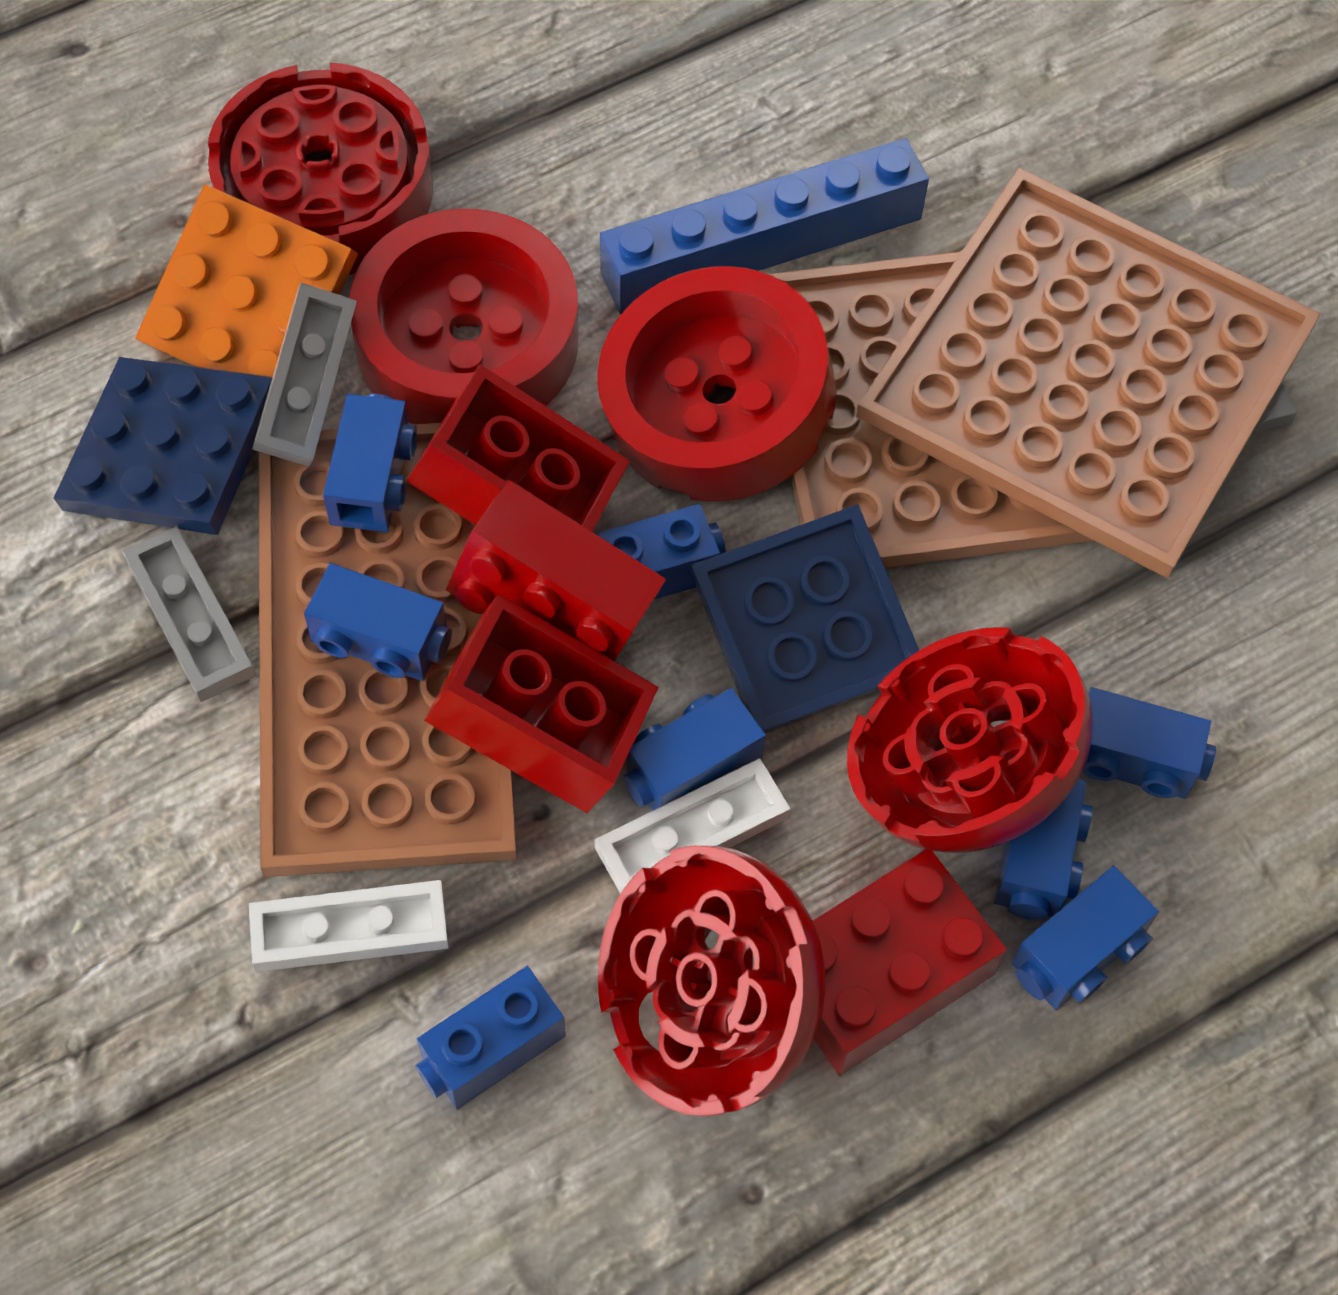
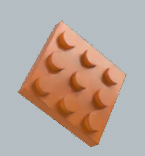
(236, 285)

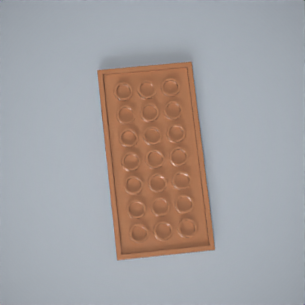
(344, 748)

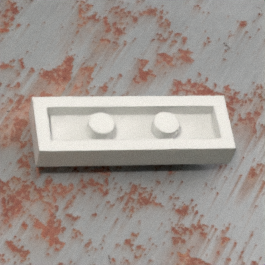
(712, 815)
(347, 926)

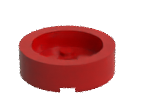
(367, 123)
(462, 273)
(729, 331)

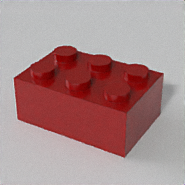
(507, 435)
(553, 572)
(542, 704)
(898, 958)

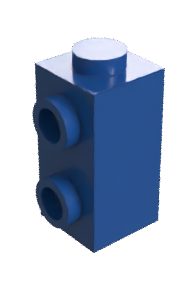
(368, 461)
(670, 545)
(377, 623)
(1147, 745)
(697, 748)
(1039, 865)
(1083, 939)
(489, 1038)

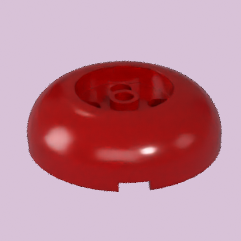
(938, 768)
(725, 1024)

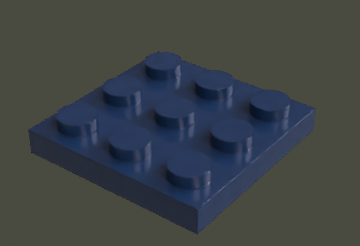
(165, 445)
(805, 618)

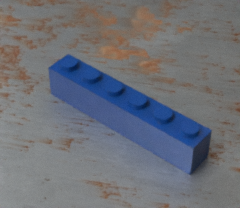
(768, 220)

